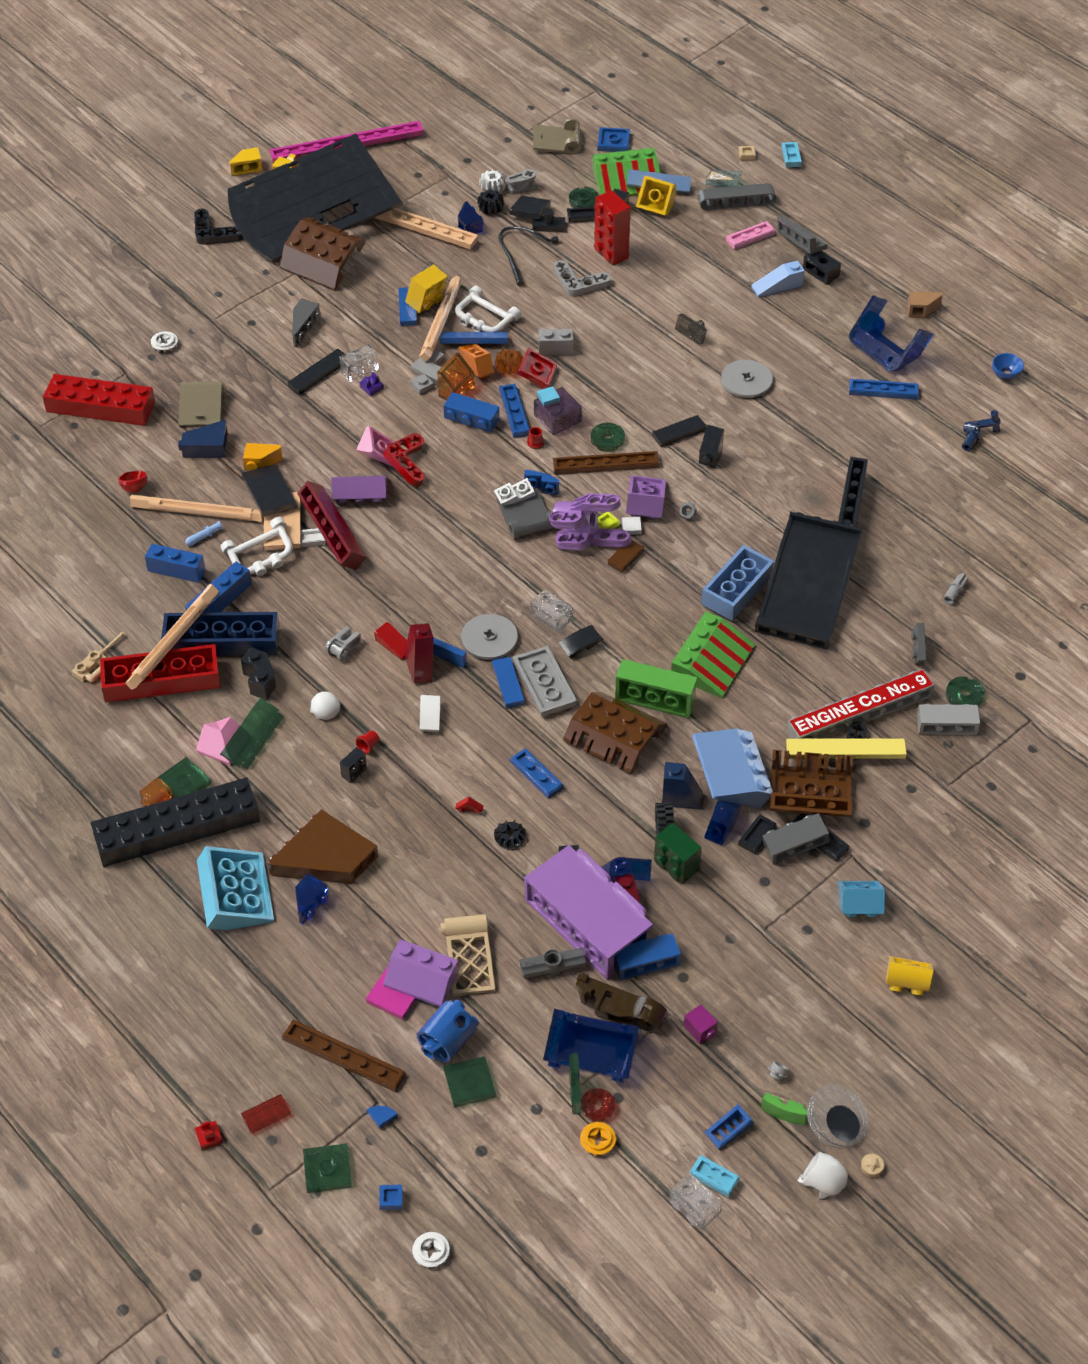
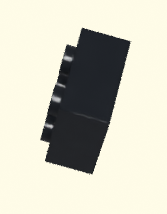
(353, 765)

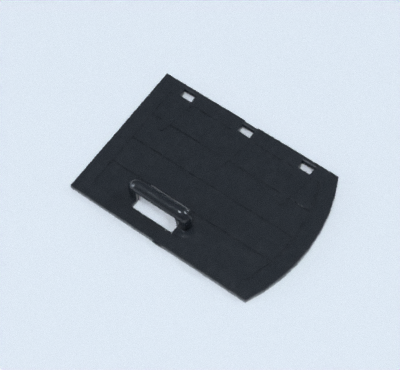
(319, 183)

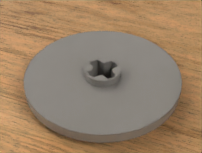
(746, 378)
(476, 633)

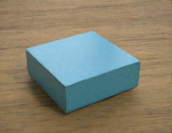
(548, 396)

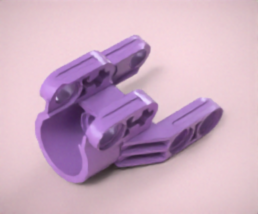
(580, 522)

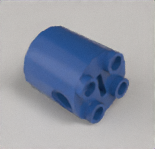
(447, 1031)

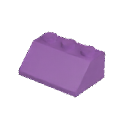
(359, 488)
(421, 973)

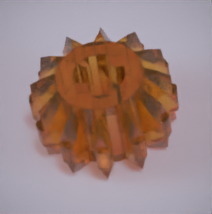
(508, 361)

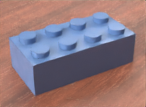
(737, 582)

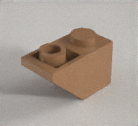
(923, 303)

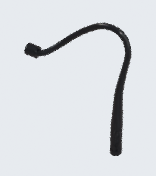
(519, 281)

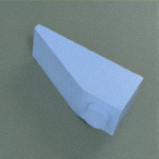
(781, 279)

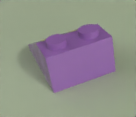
(646, 497)

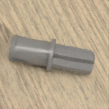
(955, 589)

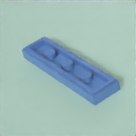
(636, 178)

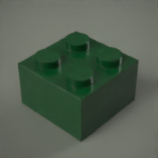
(677, 853)

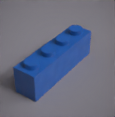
(230, 586)

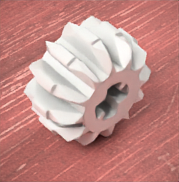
(492, 180)

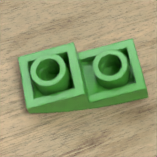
(791, 1112)

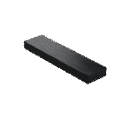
(316, 372)

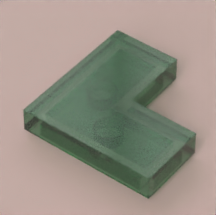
(574, 1076)

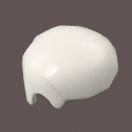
(325, 705)

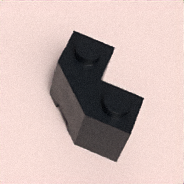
(260, 673)

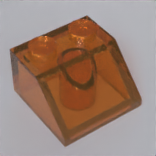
(455, 377)

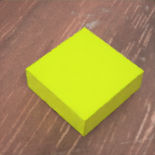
(608, 521)

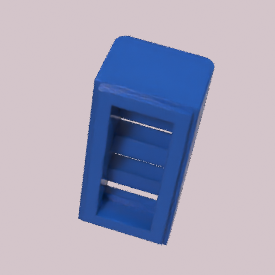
(730, 1116)

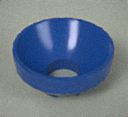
(1008, 362)

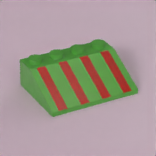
(612, 168)
(713, 654)

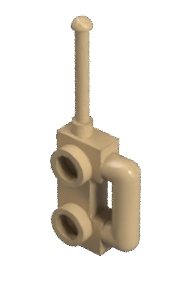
(83, 669)

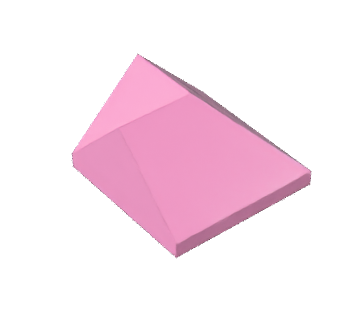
(374, 444)
(215, 738)

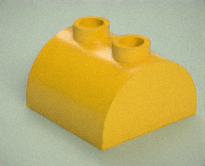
(656, 195)
(909, 974)

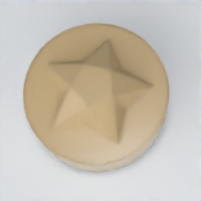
(872, 1165)

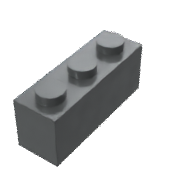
(795, 838)

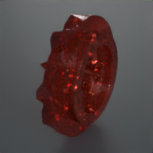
(592, 1097)

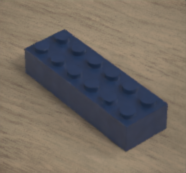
(229, 631)

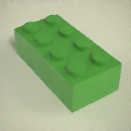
(655, 688)

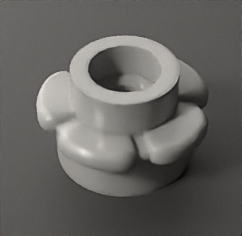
(683, 510)
(778, 1070)

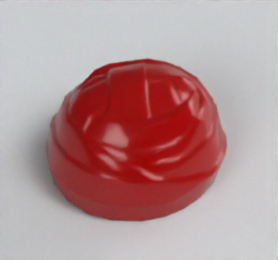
(133, 481)

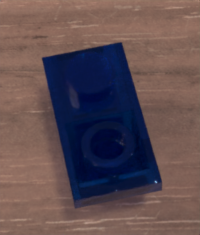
(469, 219)
(722, 821)
(310, 895)

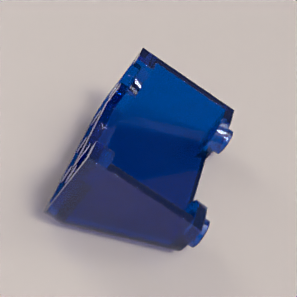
(600, 1044)

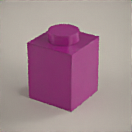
(700, 1024)

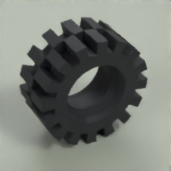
(663, 816)

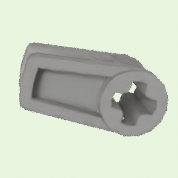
(521, 181)
(343, 643)

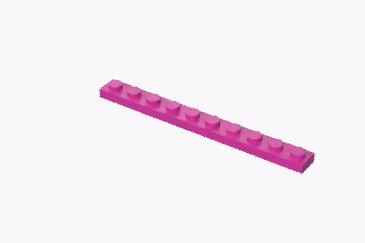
(368, 138)

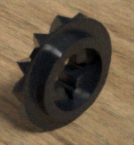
(504, 840)

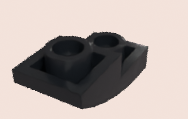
(579, 640)

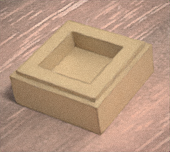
(747, 153)

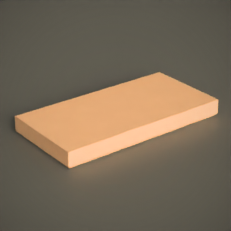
(293, 526)

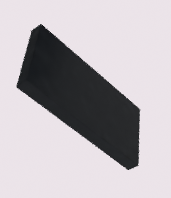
(269, 490)

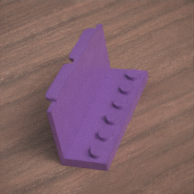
(586, 907)

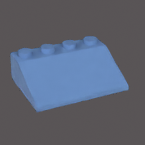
(733, 767)

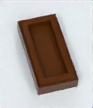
(625, 556)

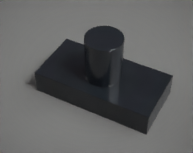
(549, 223)

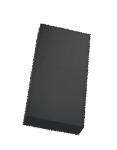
(582, 214)
(752, 838)

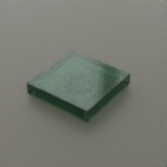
(185, 778)
(469, 1081)
(327, 1168)

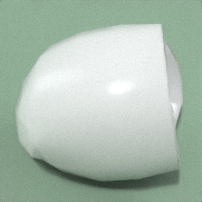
(825, 1175)

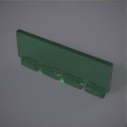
(252, 734)

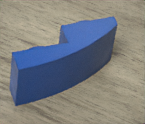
(546, 482)

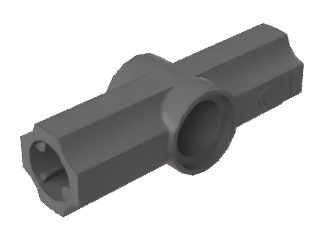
(563, 961)

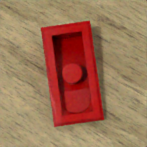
(391, 639)

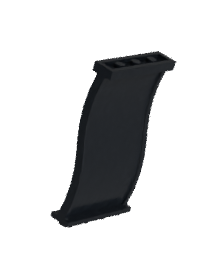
(808, 580)

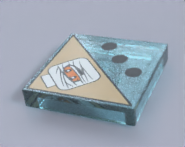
(723, 178)

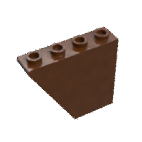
(325, 851)

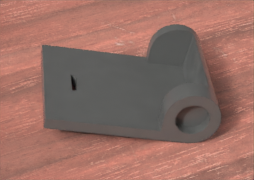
(526, 516)

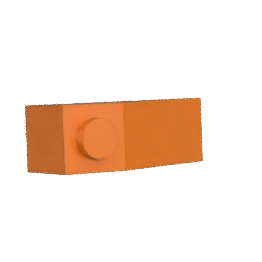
(477, 359)

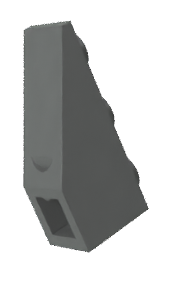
(304, 317)

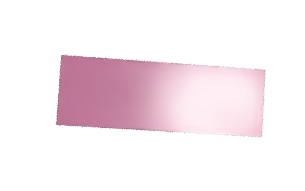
(750, 235)

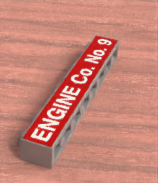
(862, 707)

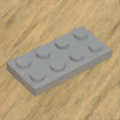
(544, 681)

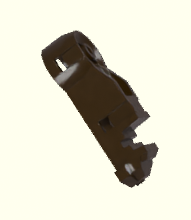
(620, 1005)

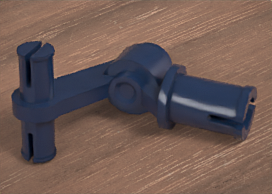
(973, 428)

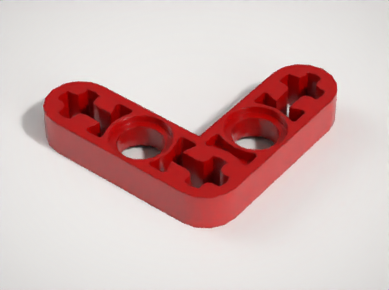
(412, 474)

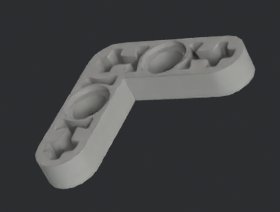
(598, 281)

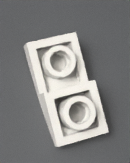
(514, 493)
(429, 713)

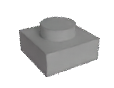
(421, 384)

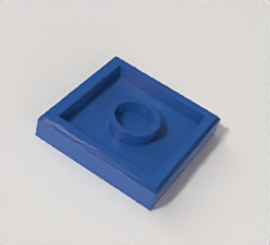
(613, 139)

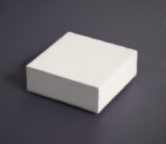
(632, 525)

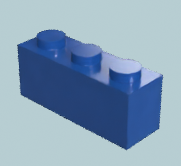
(471, 412)
(175, 563)
(647, 956)

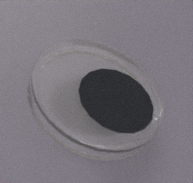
(837, 1116)

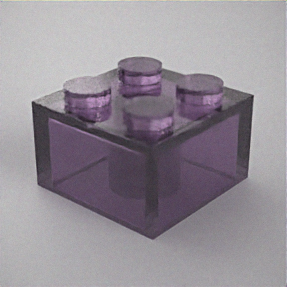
(559, 415)

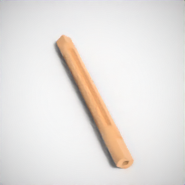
(440, 318)
(195, 508)
(172, 636)

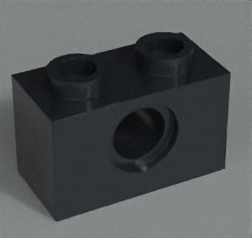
(822, 266)

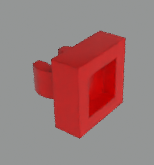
(208, 1135)

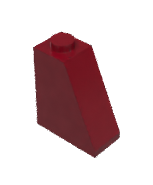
(420, 653)

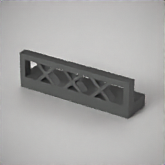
(800, 236)

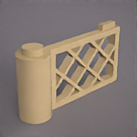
(463, 930)

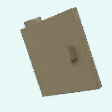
(557, 139)
(200, 402)

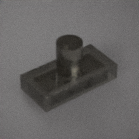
(693, 330)

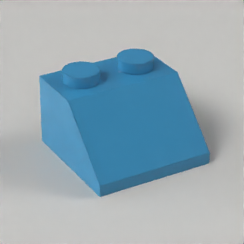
(861, 898)

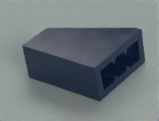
(205, 441)
(681, 787)

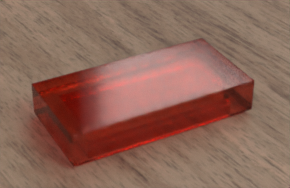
(265, 1113)

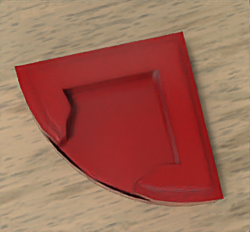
(469, 805)

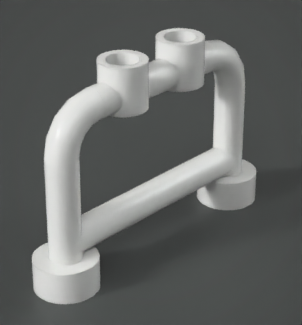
(475, 295)
(259, 567)

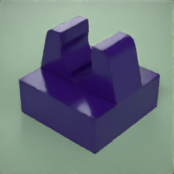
(371, 384)

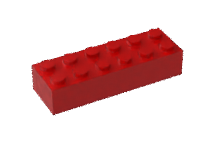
(99, 399)
(177, 672)

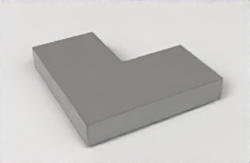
(429, 367)

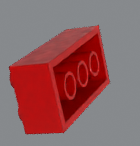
(612, 227)

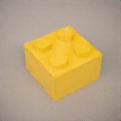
(426, 288)

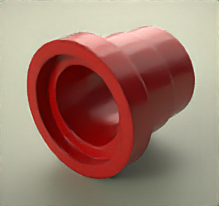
(535, 438)
(367, 741)

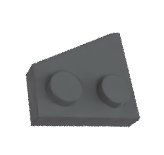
(918, 642)

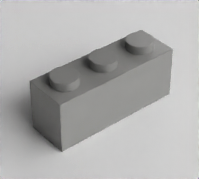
(948, 719)

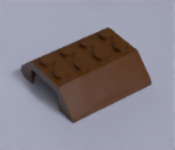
(319, 252)
(613, 728)
(811, 787)

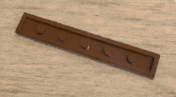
(606, 462)
(344, 1055)

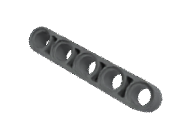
(736, 196)

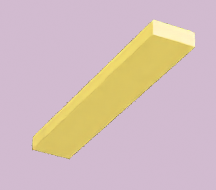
(852, 747)

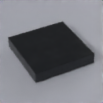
(529, 207)

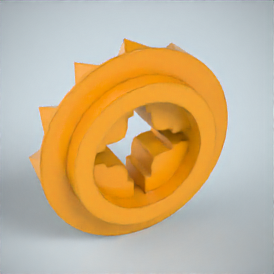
(590, 1133)

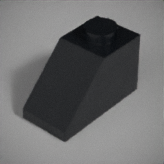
(711, 446)

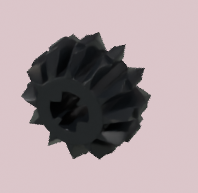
(490, 202)

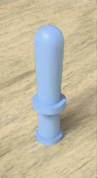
(204, 533)

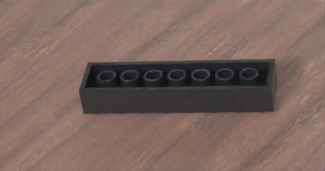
(175, 822)

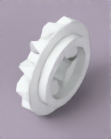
(167, 337)
(424, 1242)

